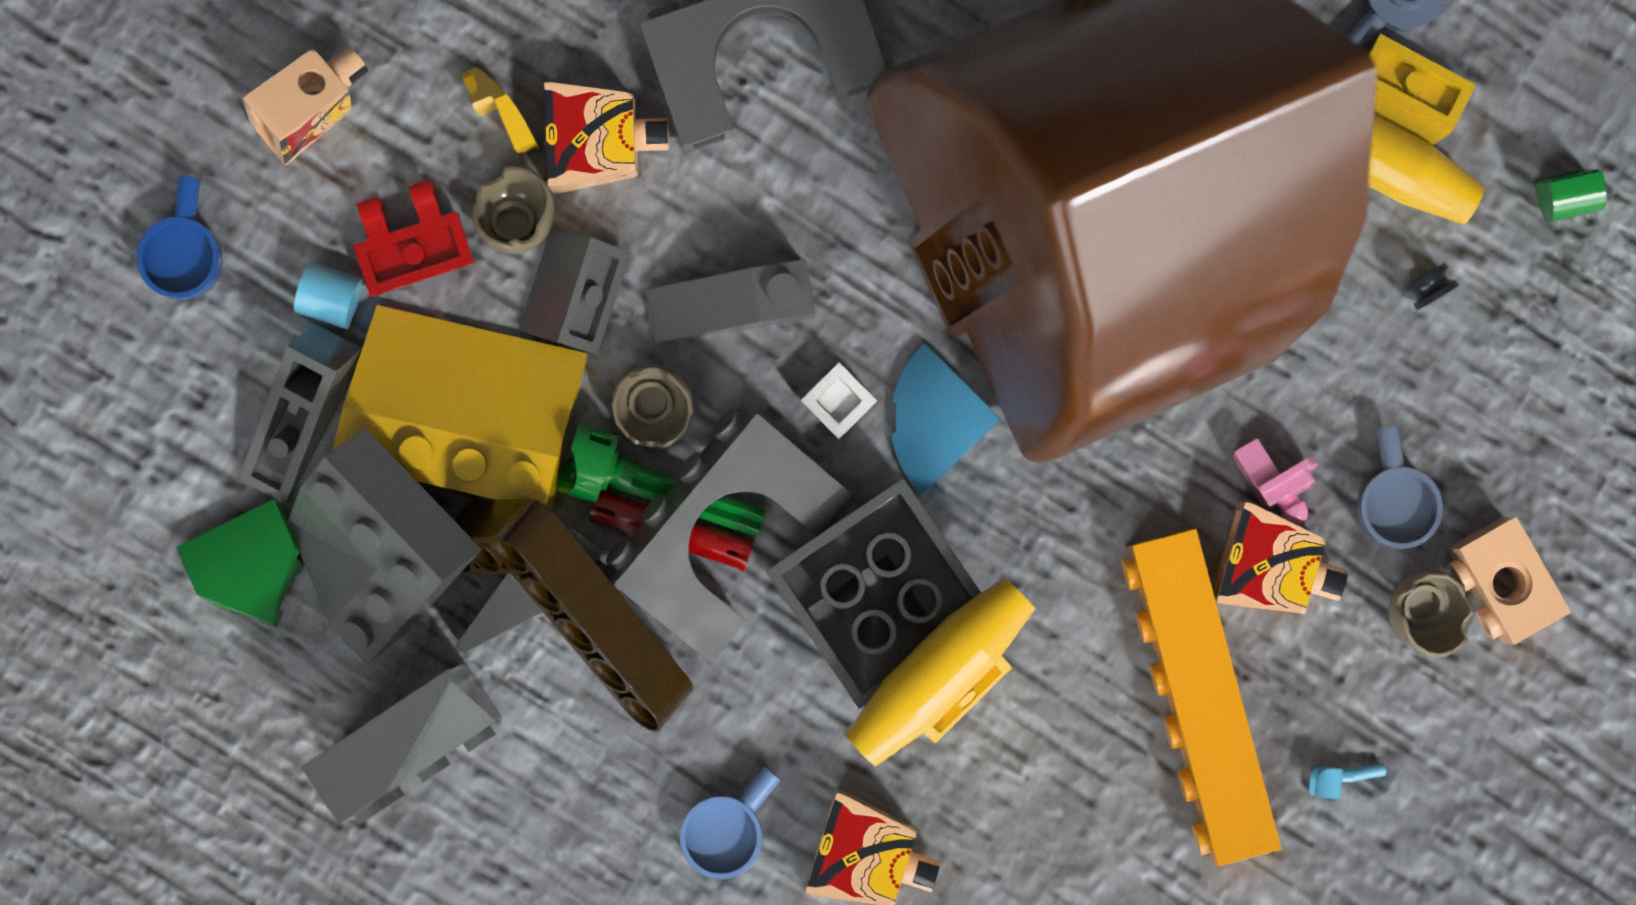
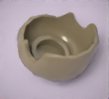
(513, 211)
(652, 406)
(1430, 613)

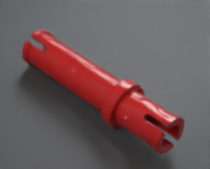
(703, 540)

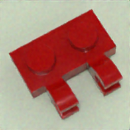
(415, 252)

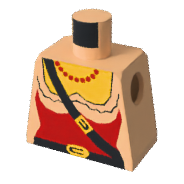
(292, 118)
(595, 136)
(1273, 564)
(867, 855)

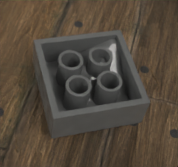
(374, 544)
(874, 587)
(408, 739)

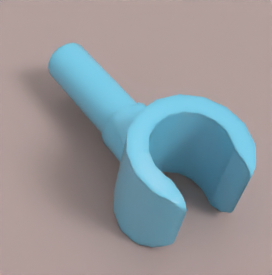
(1327, 780)

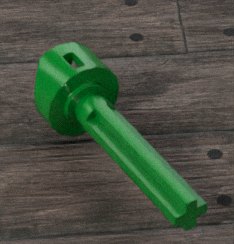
(598, 465)

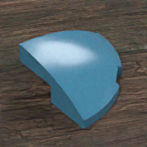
(935, 419)

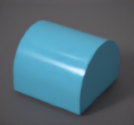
(328, 295)

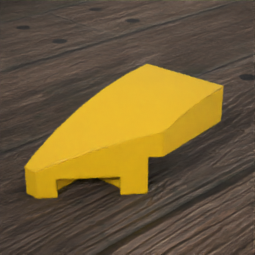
(489, 96)

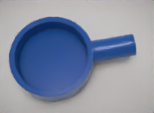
(178, 253)

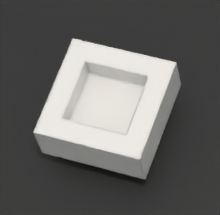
(838, 401)

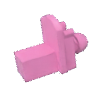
(1273, 488)

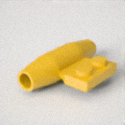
(1413, 111)
(942, 674)

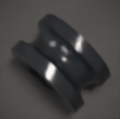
(1431, 286)

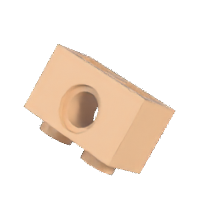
(1535, 597)

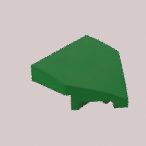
(245, 563)

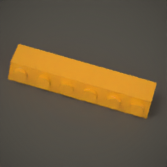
(1202, 698)

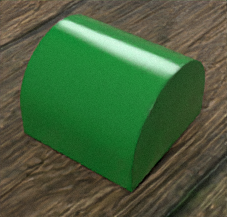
(1571, 194)

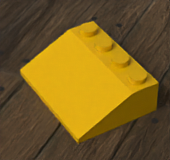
(465, 404)

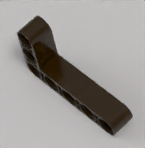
(580, 601)

